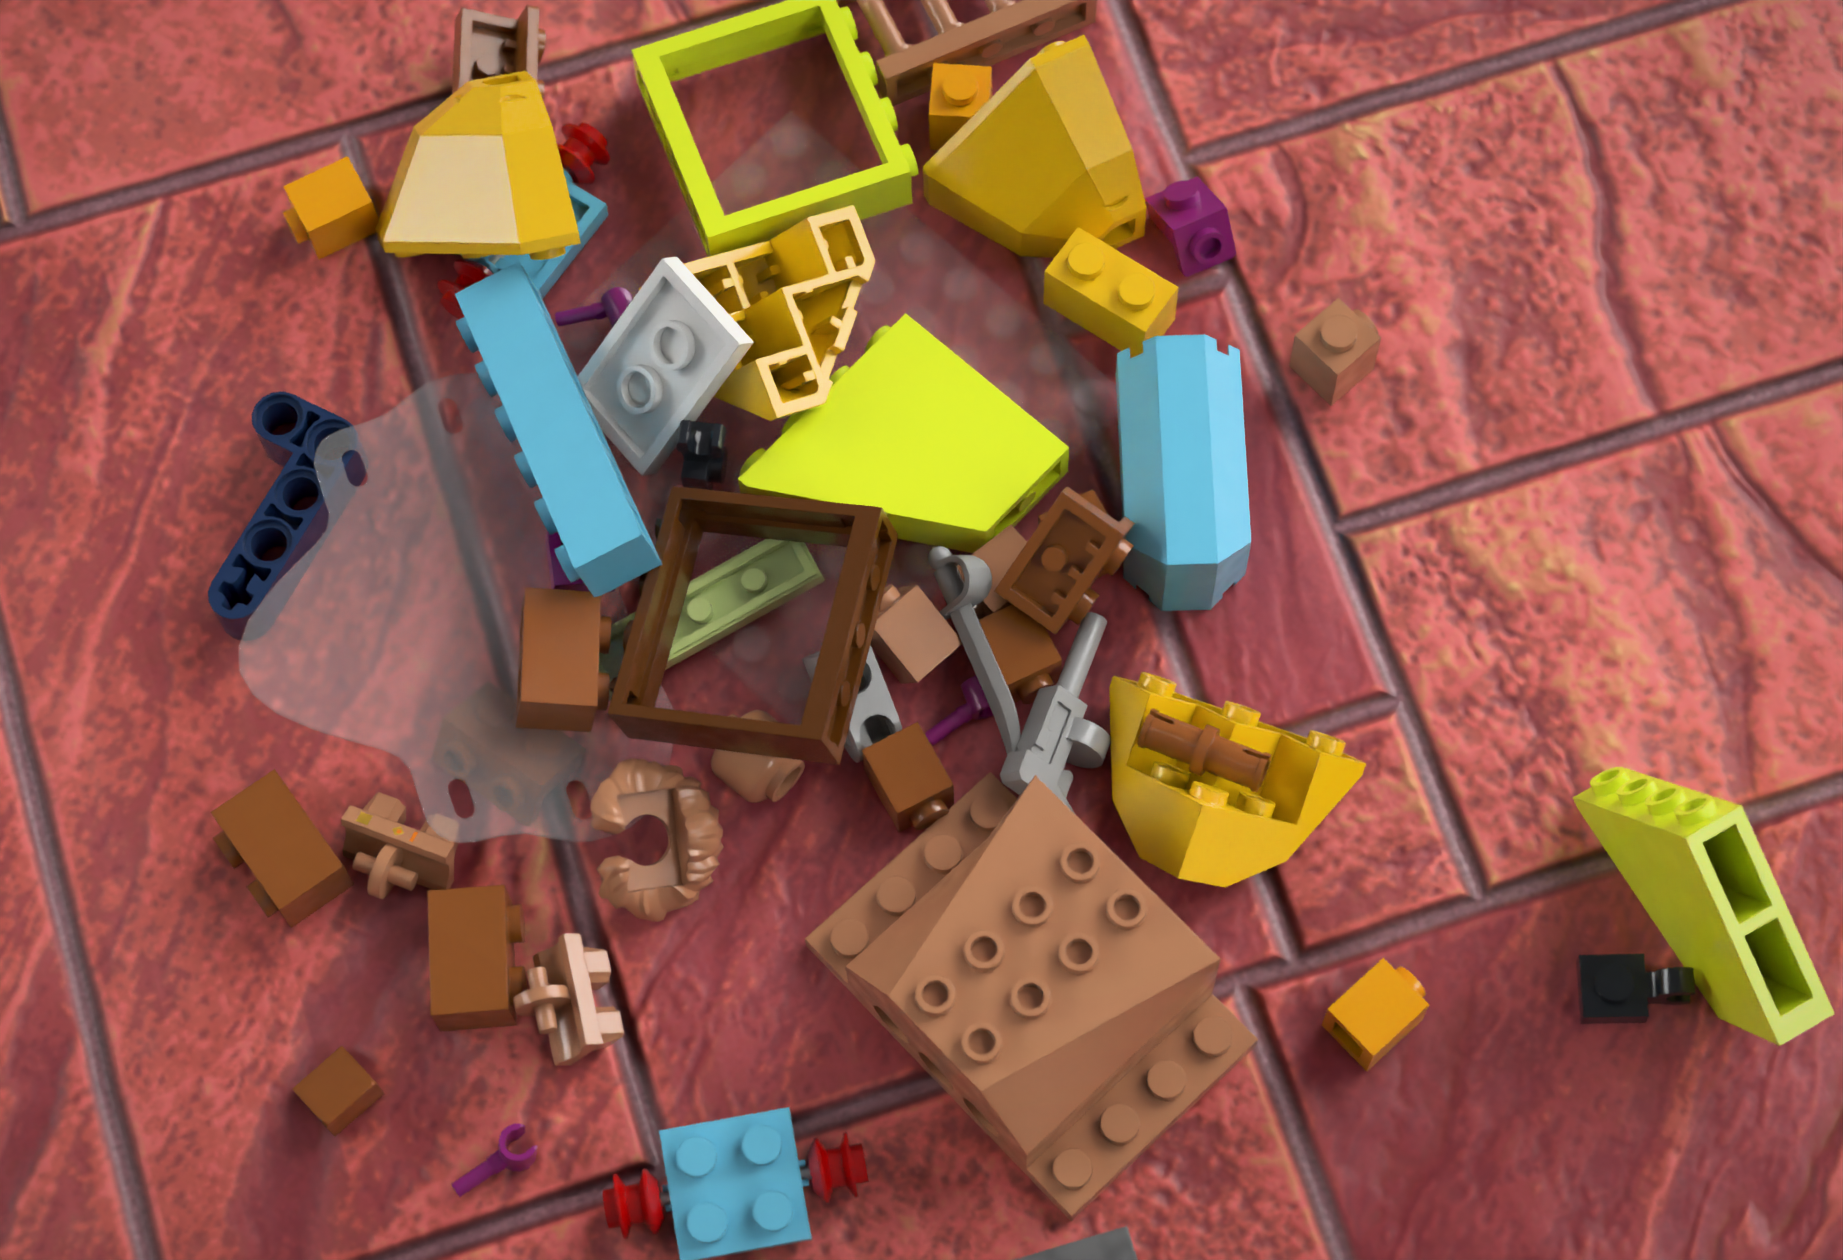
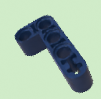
(275, 520)

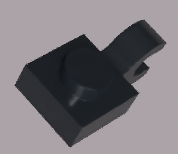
(702, 454)
(1619, 989)

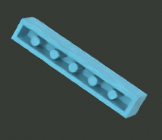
(557, 431)

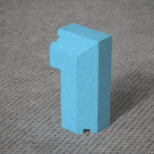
(1183, 470)

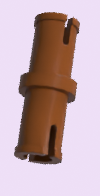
(1204, 750)

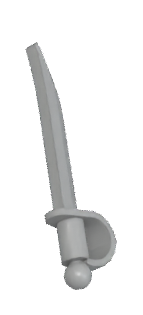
(960, 600)

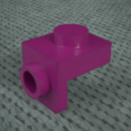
(1194, 225)

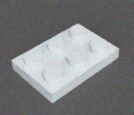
(661, 364)

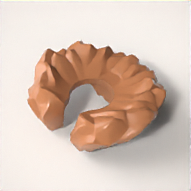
(692, 832)

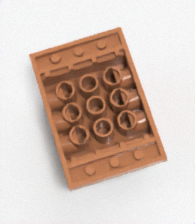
(1038, 986)

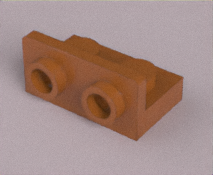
(1063, 560)

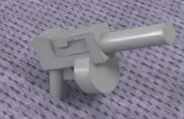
(1056, 724)

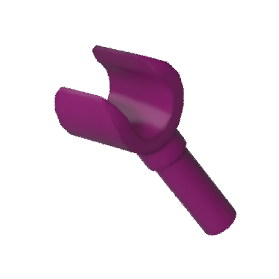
(612, 305)
(975, 708)
(498, 1161)

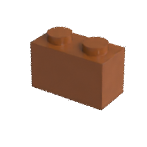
(560, 660)
(281, 848)
(474, 957)

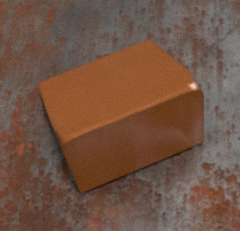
(338, 1091)

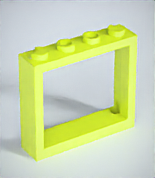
(743, 37)

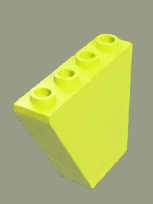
(918, 439)
(1710, 898)

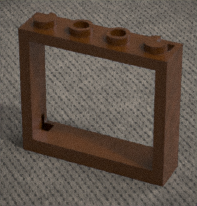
(845, 643)

